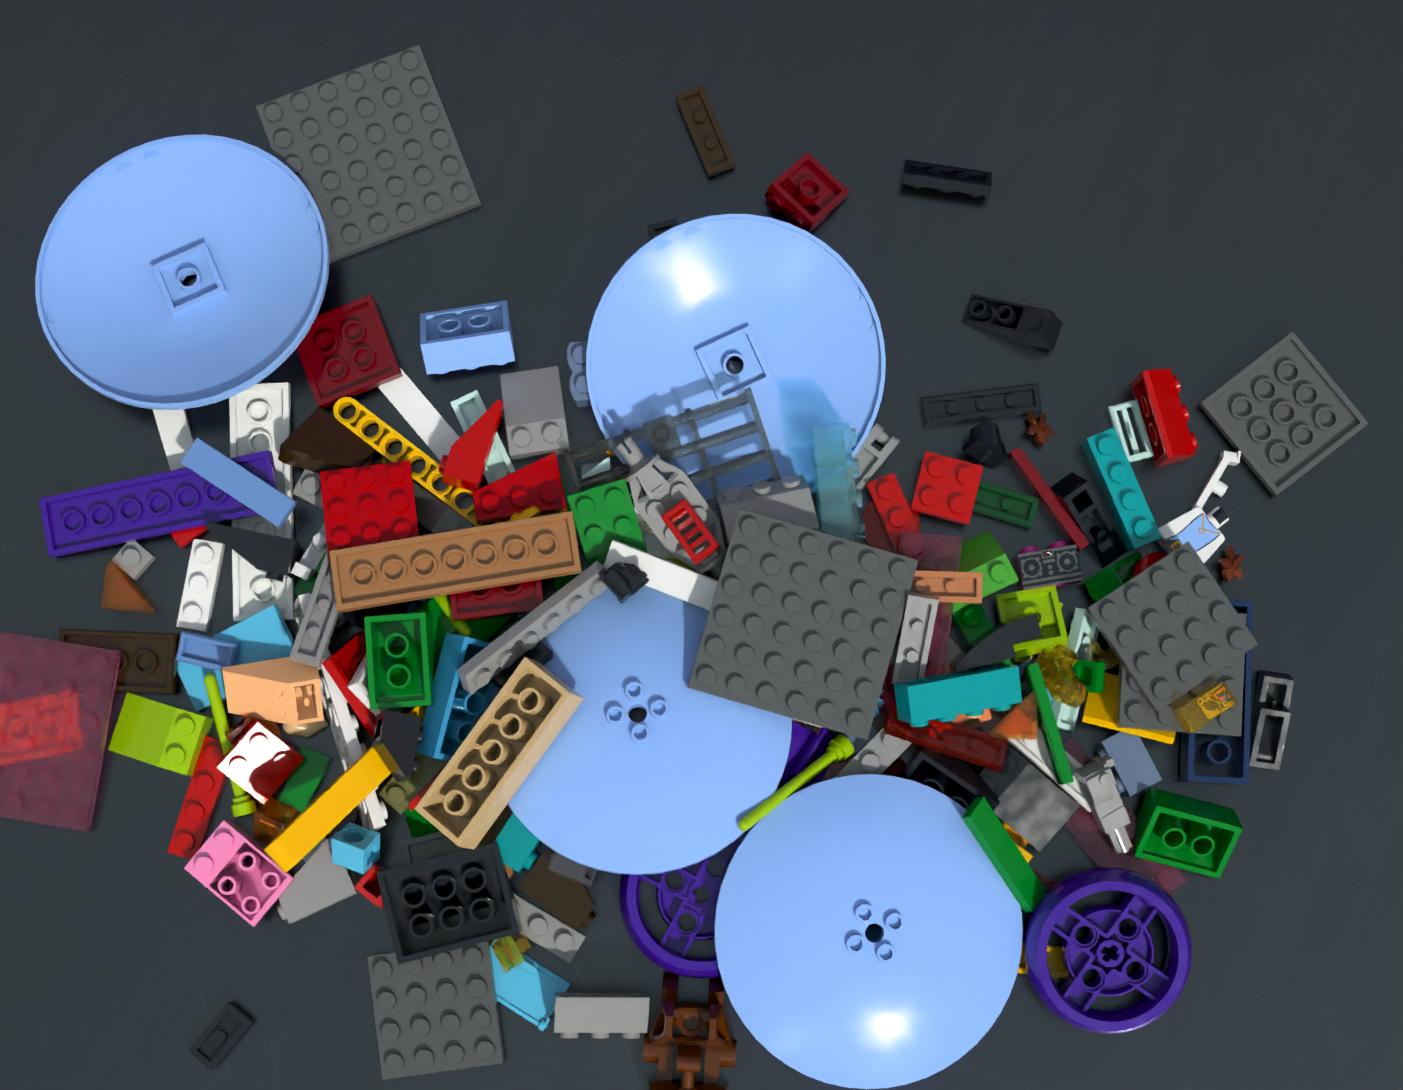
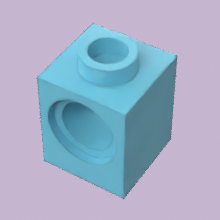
(355, 847)

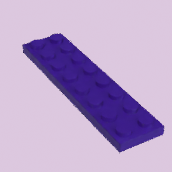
(143, 507)

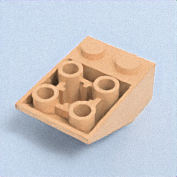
(274, 691)

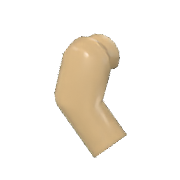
(306, 730)

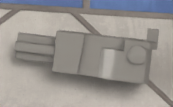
(1104, 801)

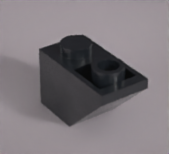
(396, 742)

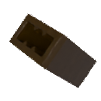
(325, 445)
(558, 895)

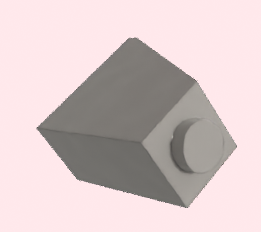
(316, 886)

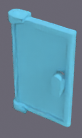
(528, 991)

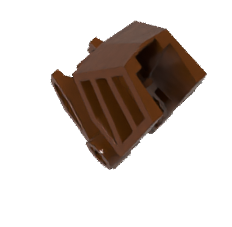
(689, 1028)

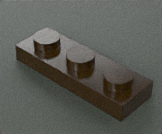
(705, 131)

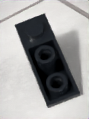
(1014, 321)

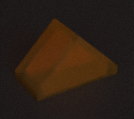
(121, 593)
(1019, 722)
(272, 819)

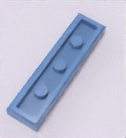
(238, 482)

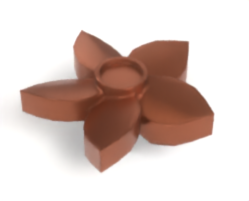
(1039, 428)
(1231, 565)

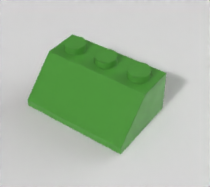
(986, 556)

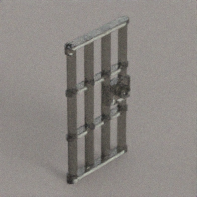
(665, 441)

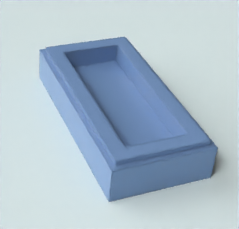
(207, 651)

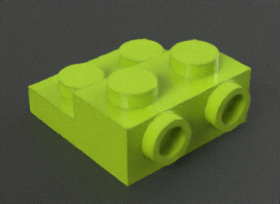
(1046, 605)

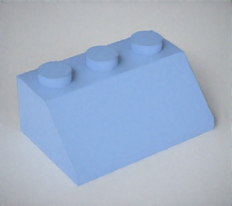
(466, 337)

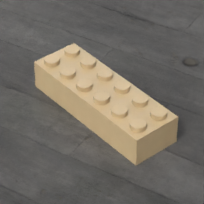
(499, 753)

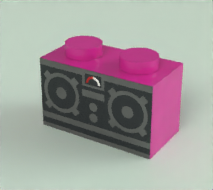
(1047, 567)

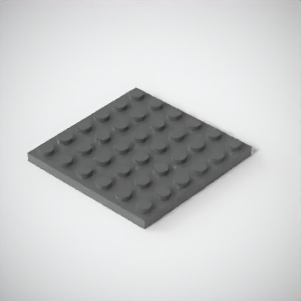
(372, 151)
(803, 624)

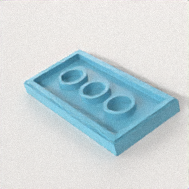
(261, 639)

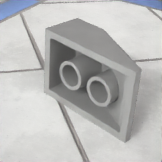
(534, 413)

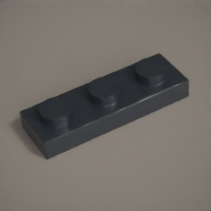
(947, 178)

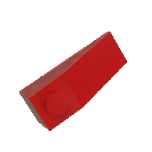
(470, 453)

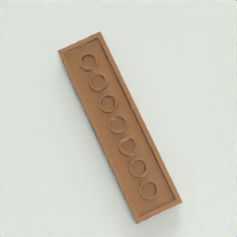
(455, 562)

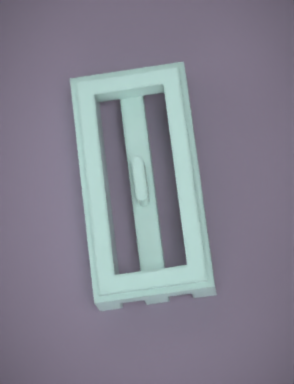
(1134, 405)

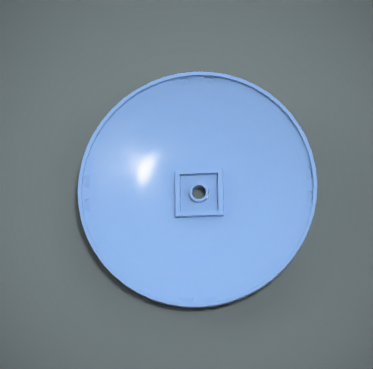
(145, 223)
(747, 293)
(653, 788)
(798, 919)

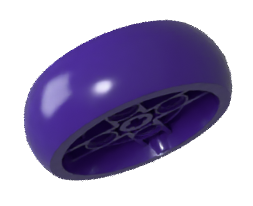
(671, 904)
(1075, 996)

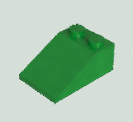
(400, 660)

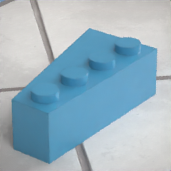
(453, 708)

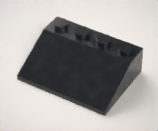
(449, 902)

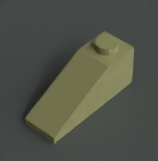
(401, 794)

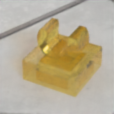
(1107, 656)
(510, 952)

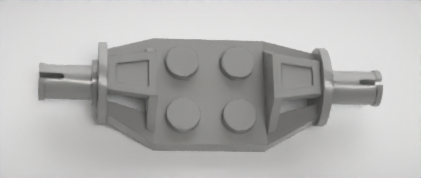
(661, 496)

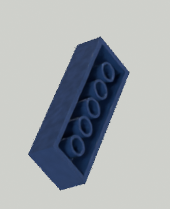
(1218, 757)

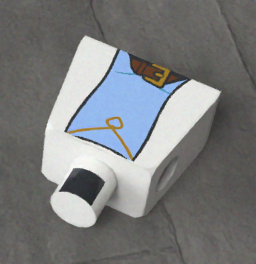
(1196, 528)

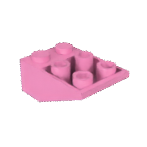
(239, 872)

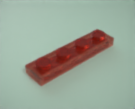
(950, 739)

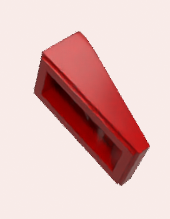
(678, 512)

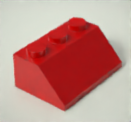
(1164, 416)

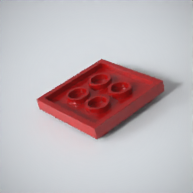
(368, 505)

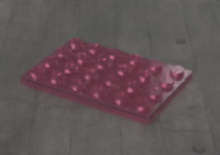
(53, 728)

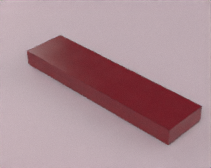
(1047, 499)

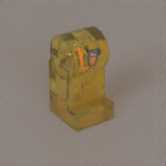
(1061, 677)
(1204, 707)

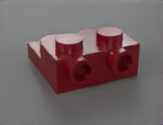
(805, 193)

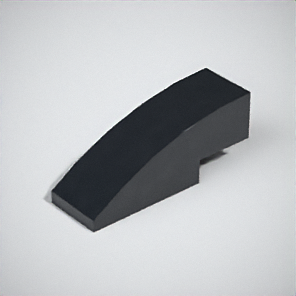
(997, 642)
(1270, 719)

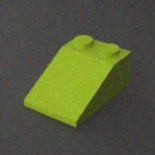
(160, 734)

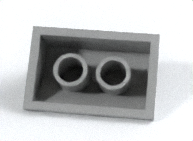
(780, 499)
(601, 1014)

